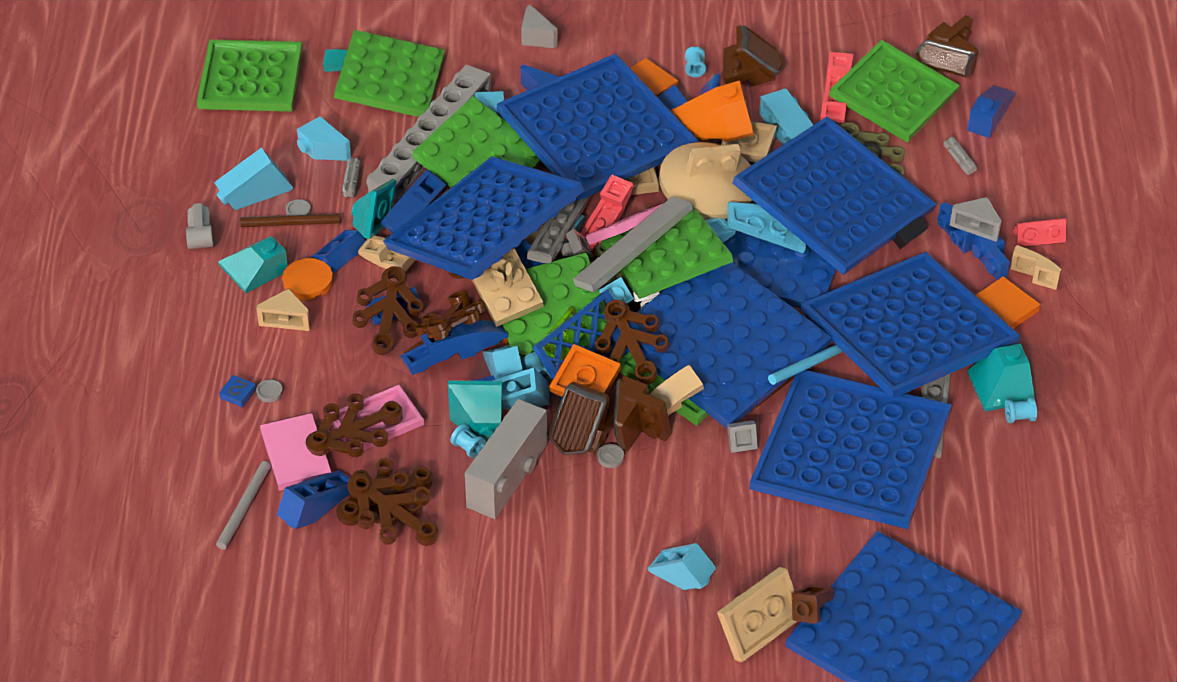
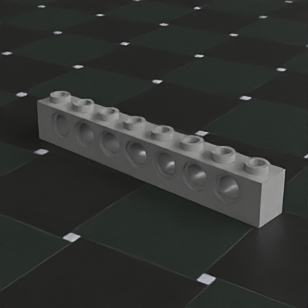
(399, 163)

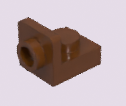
(808, 601)

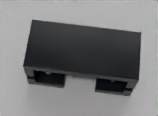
(910, 232)

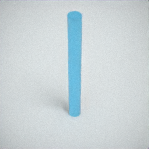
(804, 364)

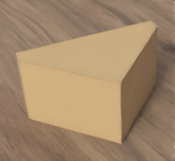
(283, 312)

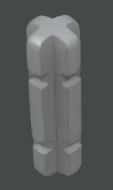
(960, 155)
(351, 177)

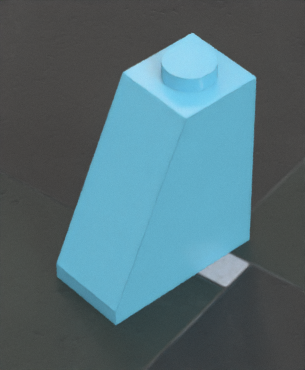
(252, 181)

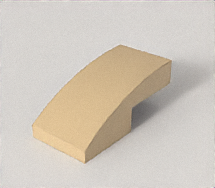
(377, 253)
(1042, 269)
(678, 388)

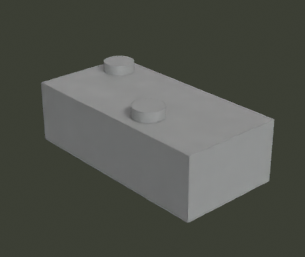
(506, 459)

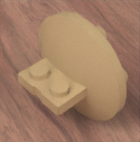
(704, 177)

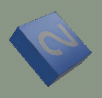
(237, 391)

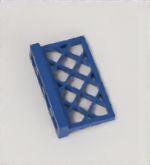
(548, 361)

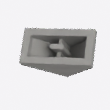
(537, 30)
(977, 218)

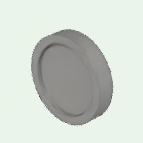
(298, 207)
(269, 391)
(610, 456)

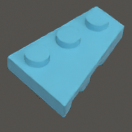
(758, 223)

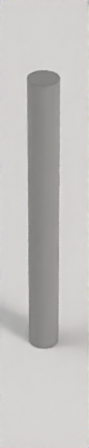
(243, 505)

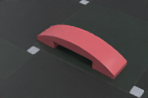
(838, 66)
(610, 208)

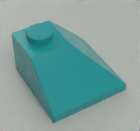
(373, 208)
(255, 264)
(1002, 377)
(476, 405)

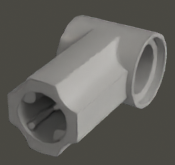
(199, 230)

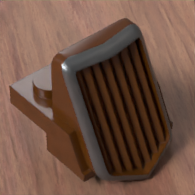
(949, 49)
(751, 59)
(638, 413)
(581, 420)

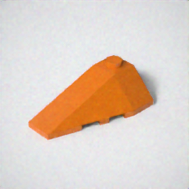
(717, 114)

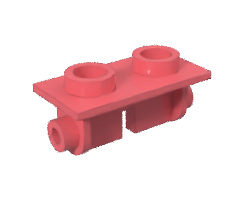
(1040, 232)

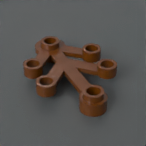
(388, 306)
(438, 326)
(630, 337)
(324, 440)
(414, 481)
(390, 505)

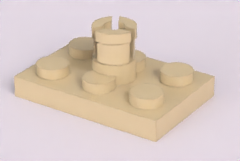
(508, 289)
(758, 614)

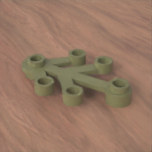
(882, 141)

